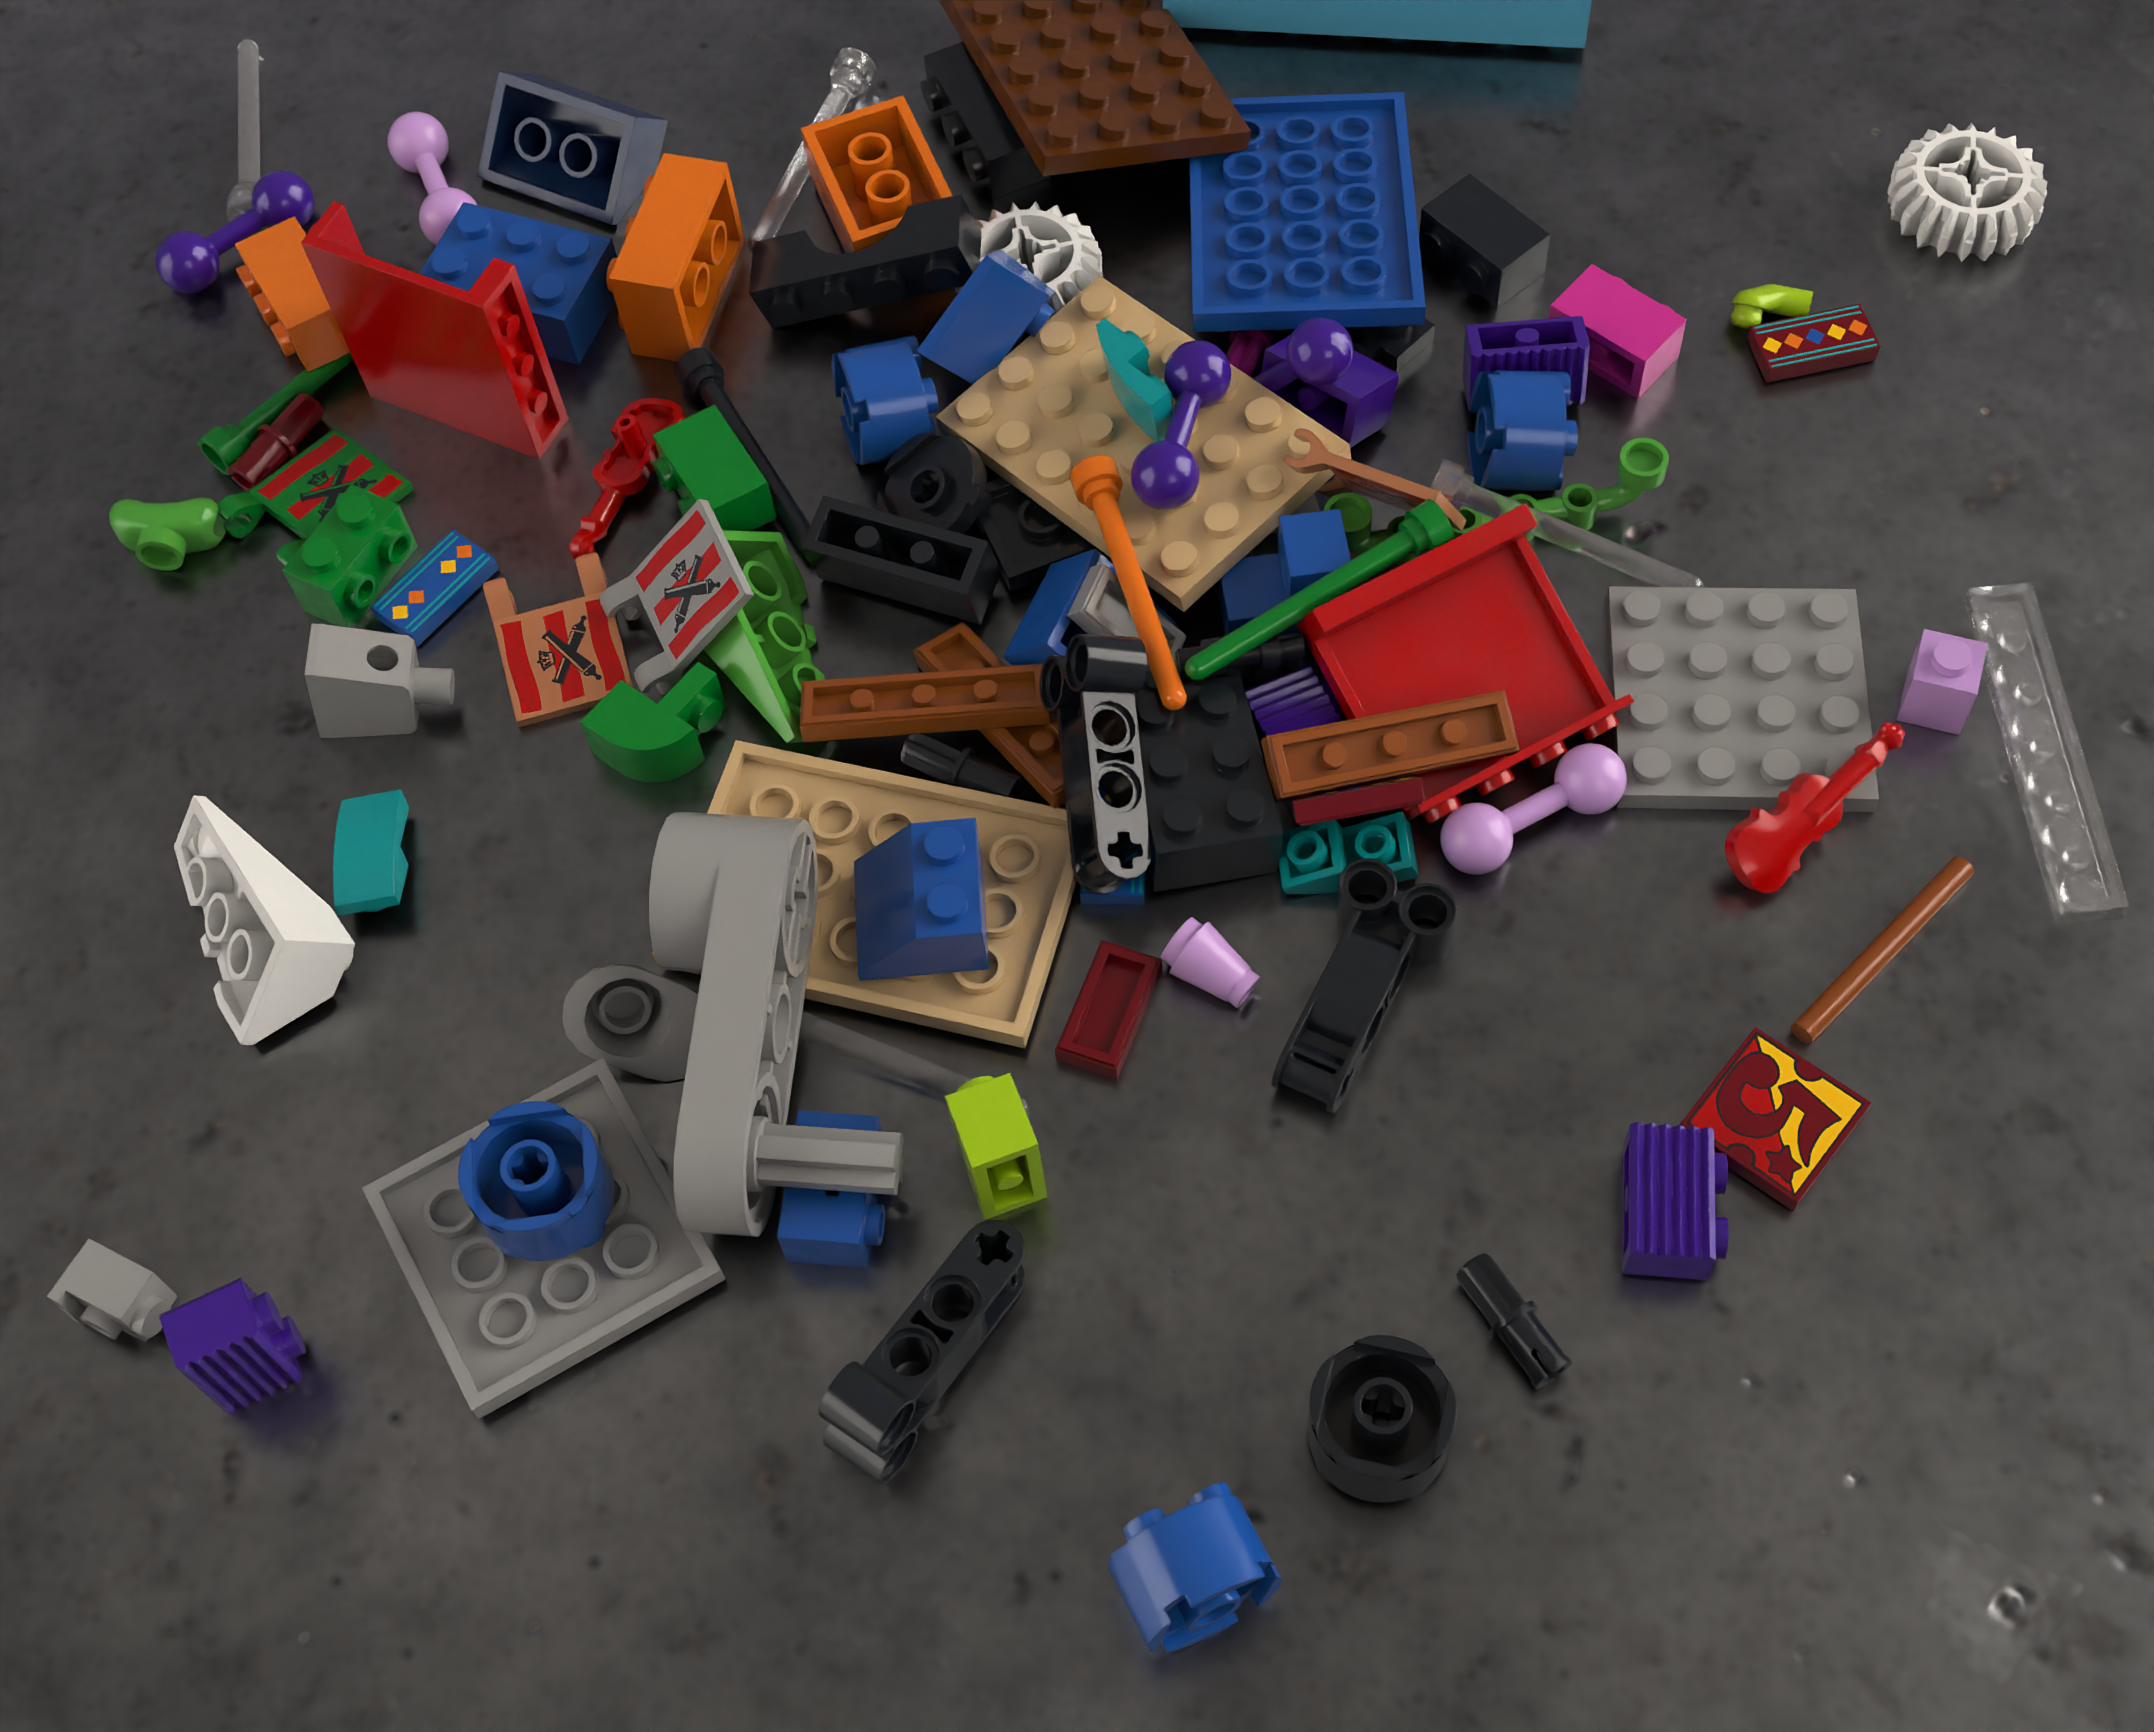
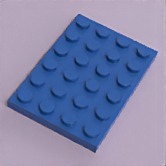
(1308, 218)

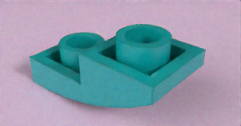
(1139, 391)
(1319, 852)
(368, 853)

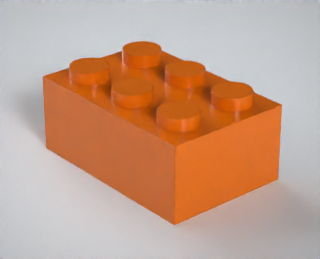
(871, 170)
(676, 257)

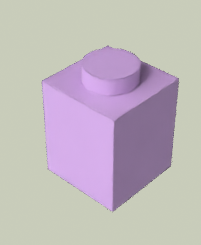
(1942, 681)

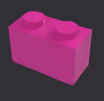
(1627, 331)

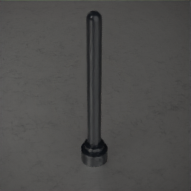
(702, 377)

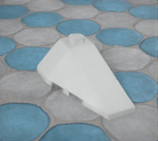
(268, 930)

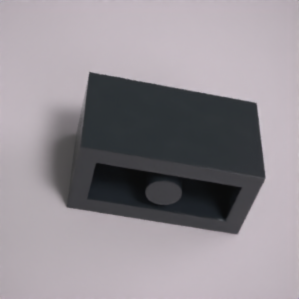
(1483, 240)

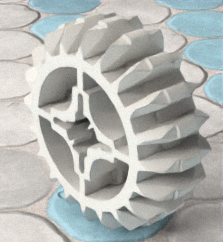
(1967, 192)
(1048, 245)

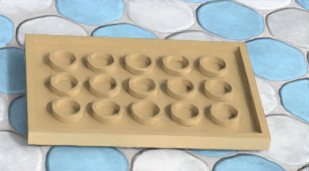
(1057, 406)
(859, 807)

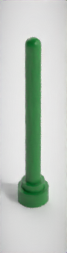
(226, 444)
(1420, 532)

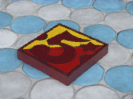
(1777, 1117)

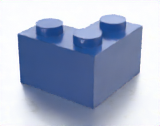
(1307, 551)

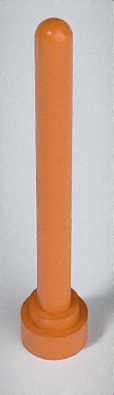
(1099, 487)

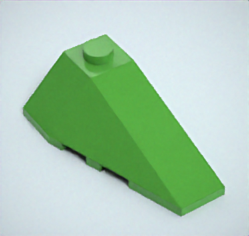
(767, 640)

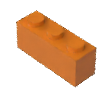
(289, 294)

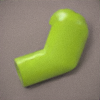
(1768, 298)

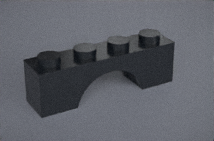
(925, 254)

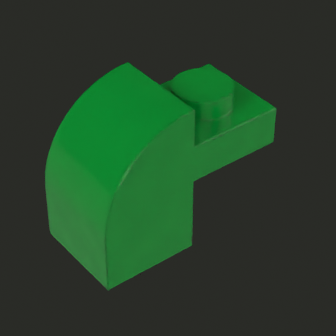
(651, 738)

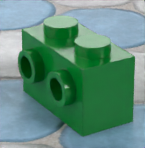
(709, 463)
(350, 557)

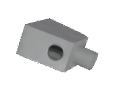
(369, 682)

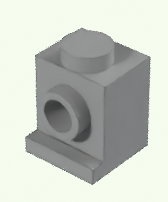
(112, 1293)

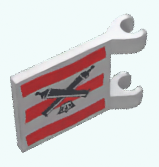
(689, 593)

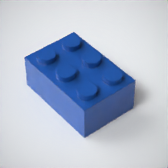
(557, 266)

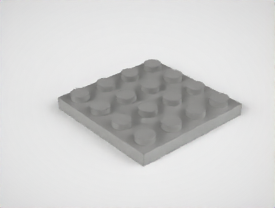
(1735, 693)
(522, 1320)

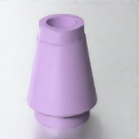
(1209, 962)

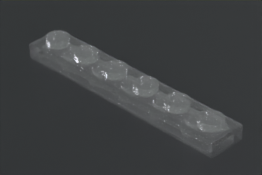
(2046, 756)

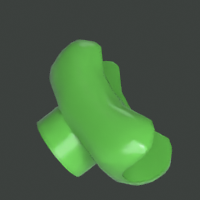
(167, 530)

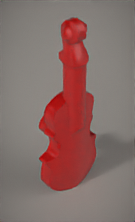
(624, 466)
(1770, 843)

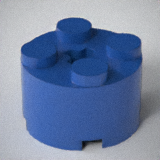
(883, 397)
(1520, 430)
(537, 1182)
(1192, 1569)

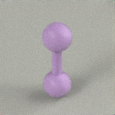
(420, 147)
(1480, 836)

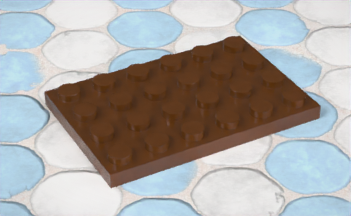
(1098, 81)

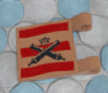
(1366, 480)
(561, 653)

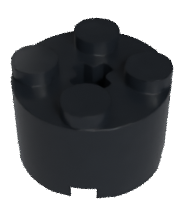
(1374, 1460)

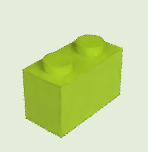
(996, 1144)

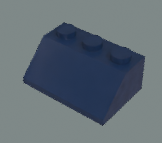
(569, 146)

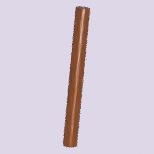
(1882, 950)

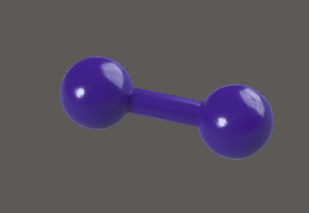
(191, 261)
(1315, 353)
(1166, 471)

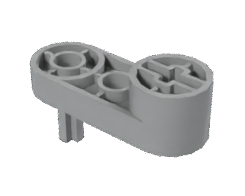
(742, 910)

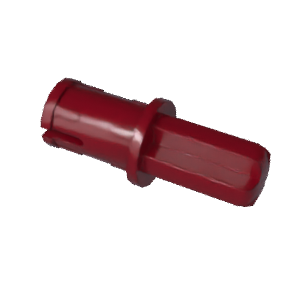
(276, 442)

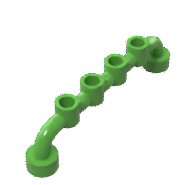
(1639, 468)

